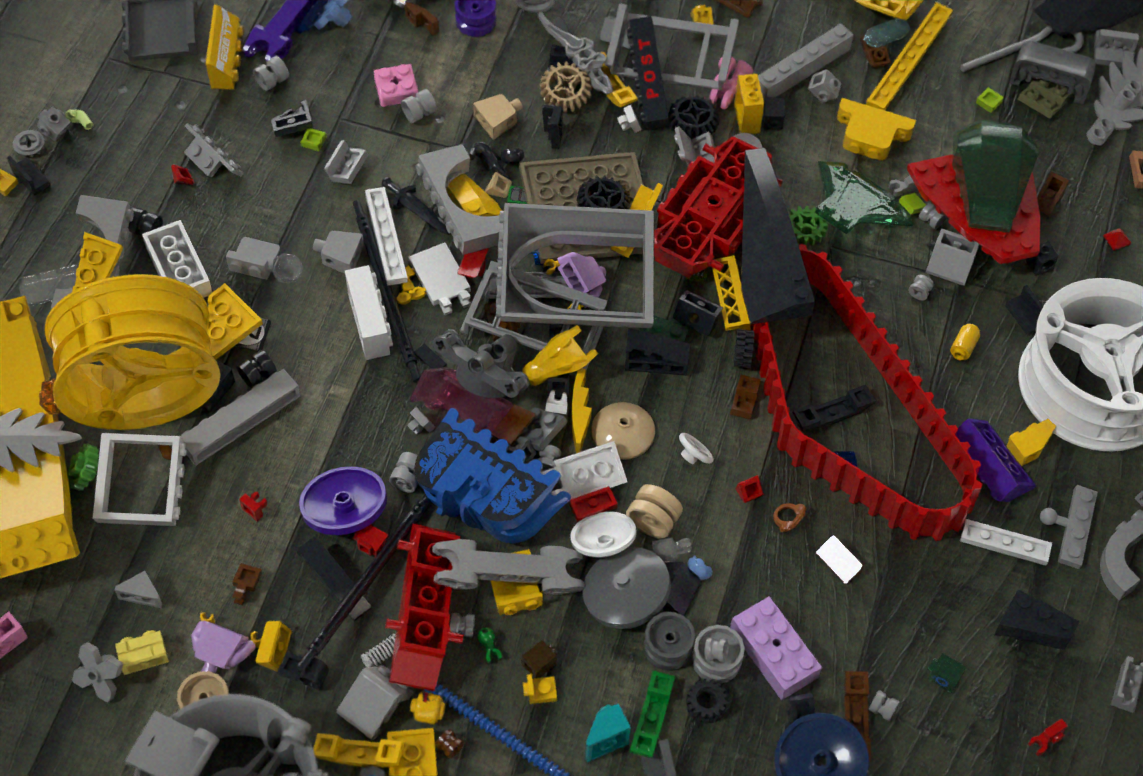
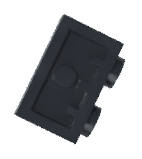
(553, 124)

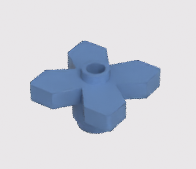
(334, 11)

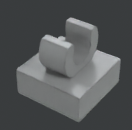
(420, 422)

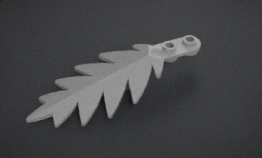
(1121, 102)
(26, 435)

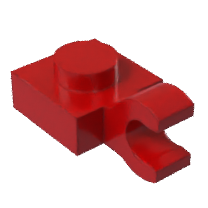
(1051, 734)

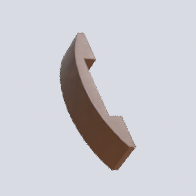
(856, 703)

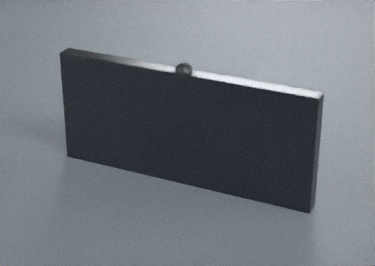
(429, 357)

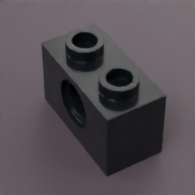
(692, 303)

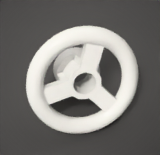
(694, 450)

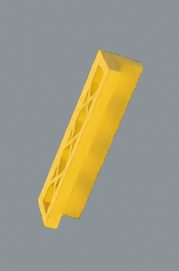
(644, 200)
(734, 278)

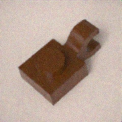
(245, 579)

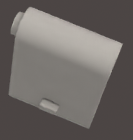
(174, 749)

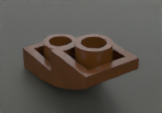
(875, 55)

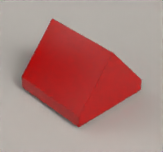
(749, 489)

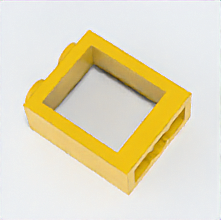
(749, 104)

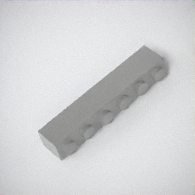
(805, 62)
(240, 416)

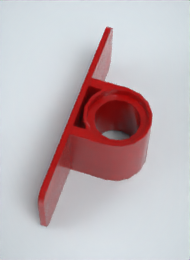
(473, 264)

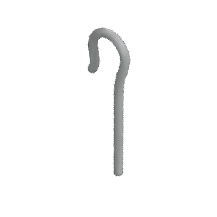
(1015, 47)

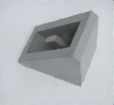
(139, 590)

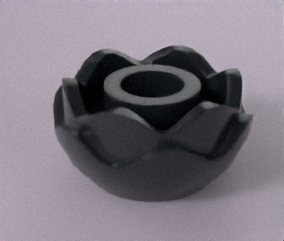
(512, 156)

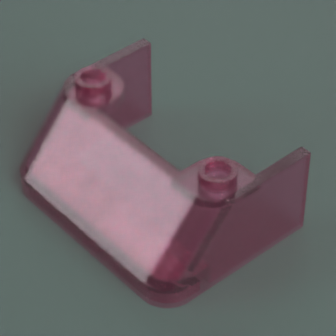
(442, 390)

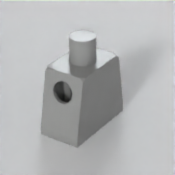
(340, 250)

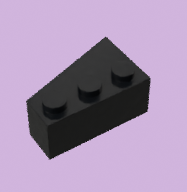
(655, 354)
(1037, 622)

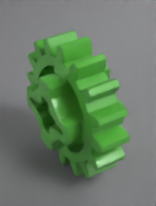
(806, 225)
(83, 467)

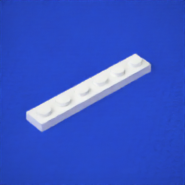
(386, 236)

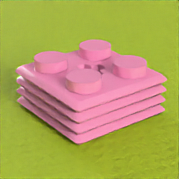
(395, 84)

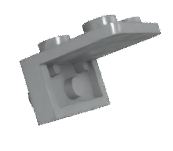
(693, 148)
(253, 257)

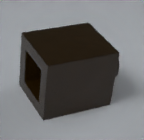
(539, 659)

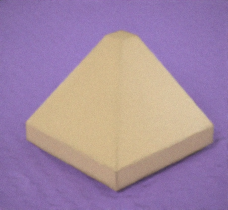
(498, 186)

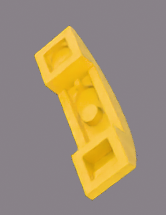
(620, 95)
(357, 753)

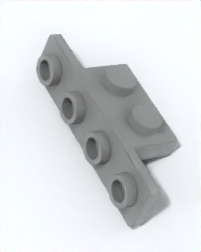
(207, 155)

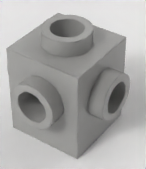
(824, 86)
(52, 123)

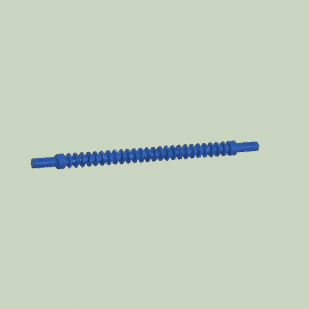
(496, 731)

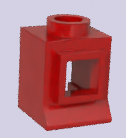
(370, 540)

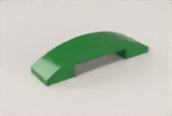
(652, 714)

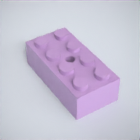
(776, 648)

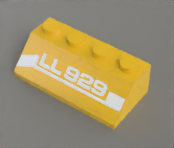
(224, 49)

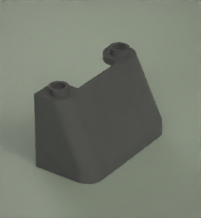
(1055, 66)

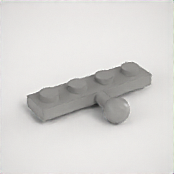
(1076, 525)

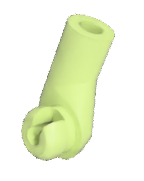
(79, 116)

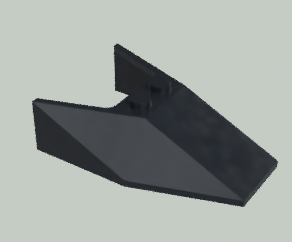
(1086, 15)

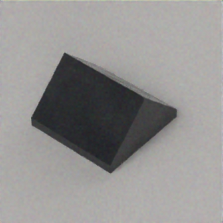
(683, 587)

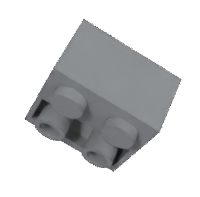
(952, 257)

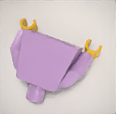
(579, 273)
(220, 645)

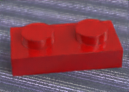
(593, 503)

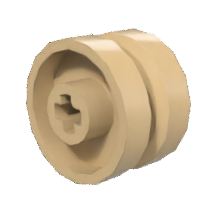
(654, 511)
(200, 686)

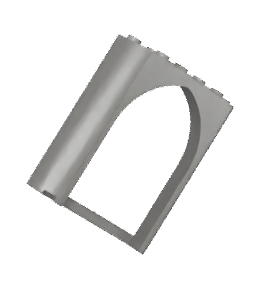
(536, 226)

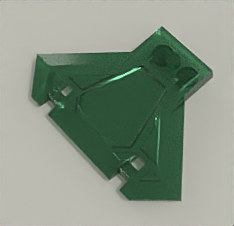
(856, 200)

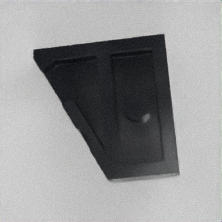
(292, 121)

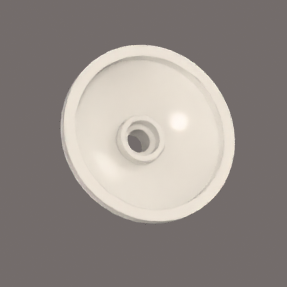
(603, 534)

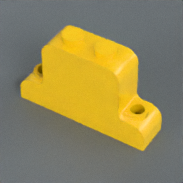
(872, 129)

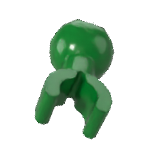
(487, 640)

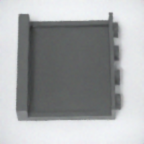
(159, 29)

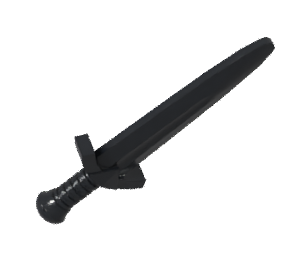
(410, 201)

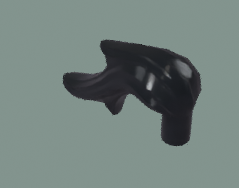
(483, 151)

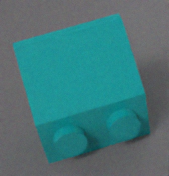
(607, 733)

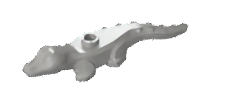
(582, 55)

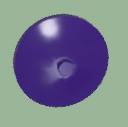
(343, 500)

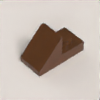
(1051, 192)

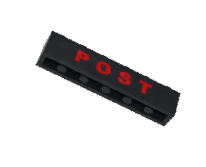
(649, 73)

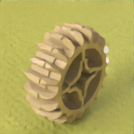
(566, 76)

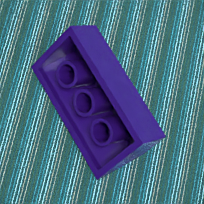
(998, 465)

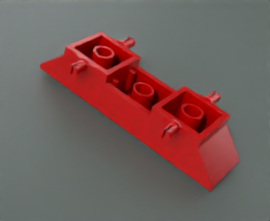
(423, 612)

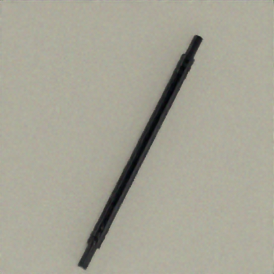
(387, 292)
(363, 583)

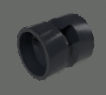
(144, 221)
(255, 369)

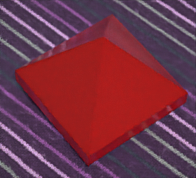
(181, 175)
(1117, 239)

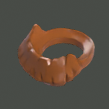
(785, 526)

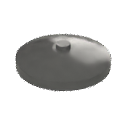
(627, 588)

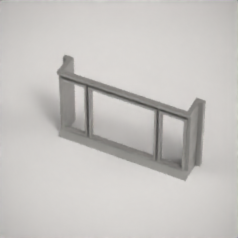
(618, 35)
(541, 284)

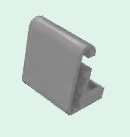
(372, 700)

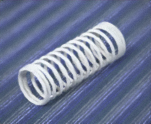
(368, 662)

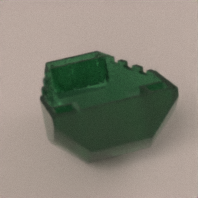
(993, 171)

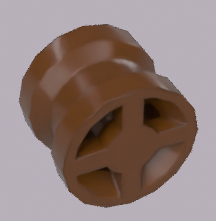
(449, 743)

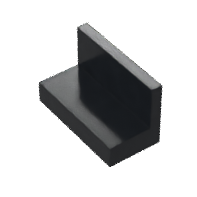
(29, 175)
(1025, 310)

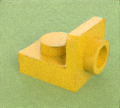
(702, 14)
(540, 689)

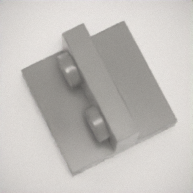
(1111, 46)

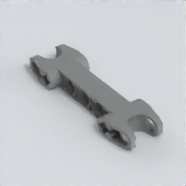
(472, 565)

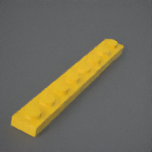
(909, 57)

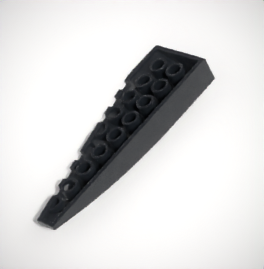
(772, 265)

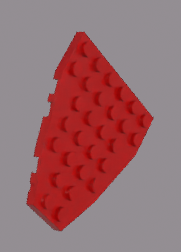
(938, 184)

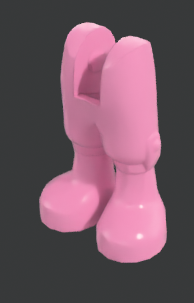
(729, 87)

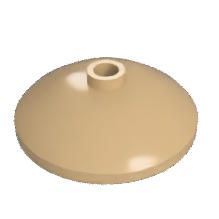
(629, 439)

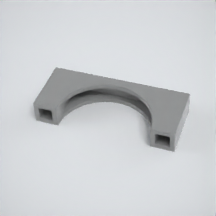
(111, 218)
(468, 230)

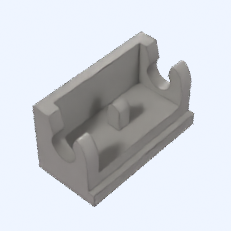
(1128, 685)

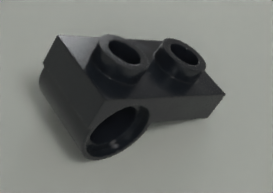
(312, 676)

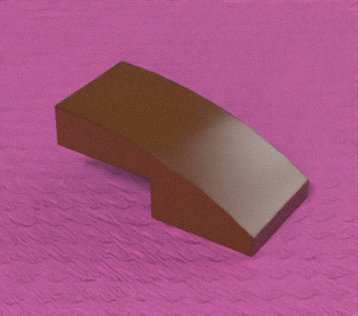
(420, 16)
(745, 396)

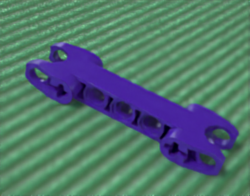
(276, 34)

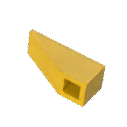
(1029, 443)

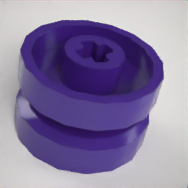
(475, 16)

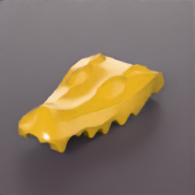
(558, 357)

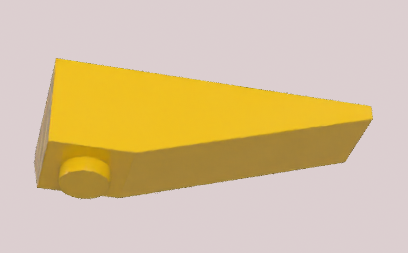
(471, 197)

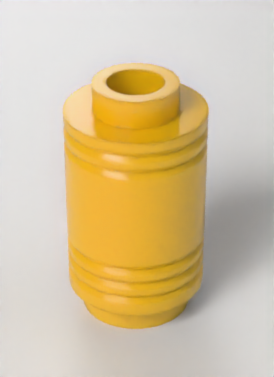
(965, 342)

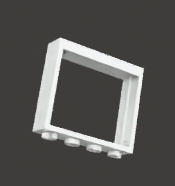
(104, 478)

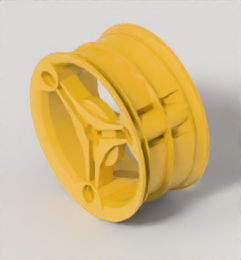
(134, 384)

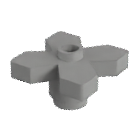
(97, 671)

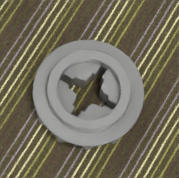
(21, 140)

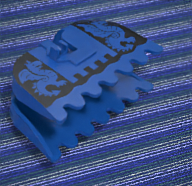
(486, 482)

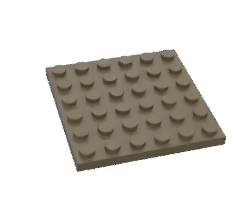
(558, 182)

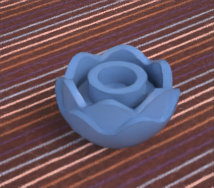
(699, 568)

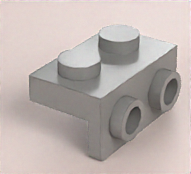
(345, 163)

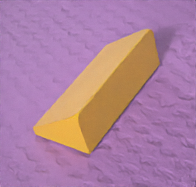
(273, 645)

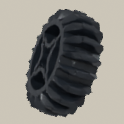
(694, 116)
(604, 194)

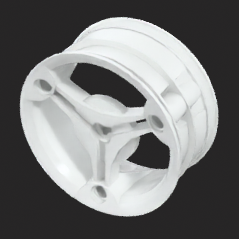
(1108, 350)

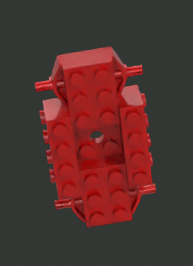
(690, 227)

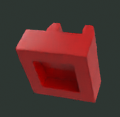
(252, 507)

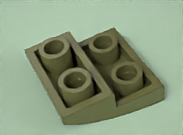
(1045, 96)

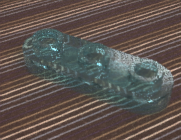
(887, 32)

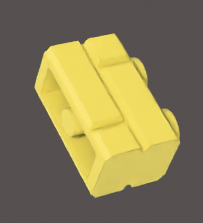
(142, 652)

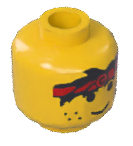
(428, 708)

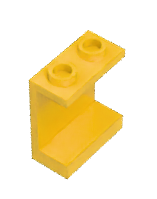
(516, 595)

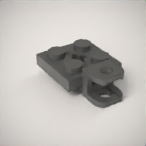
(537, 438)

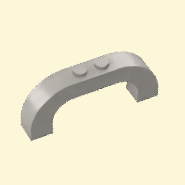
(1113, 567)

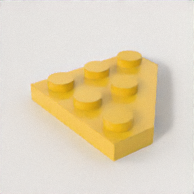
(229, 320)

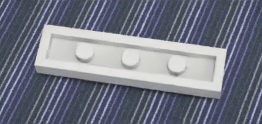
(1006, 542)

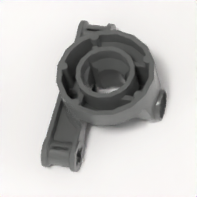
(487, 370)

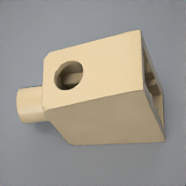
(497, 114)

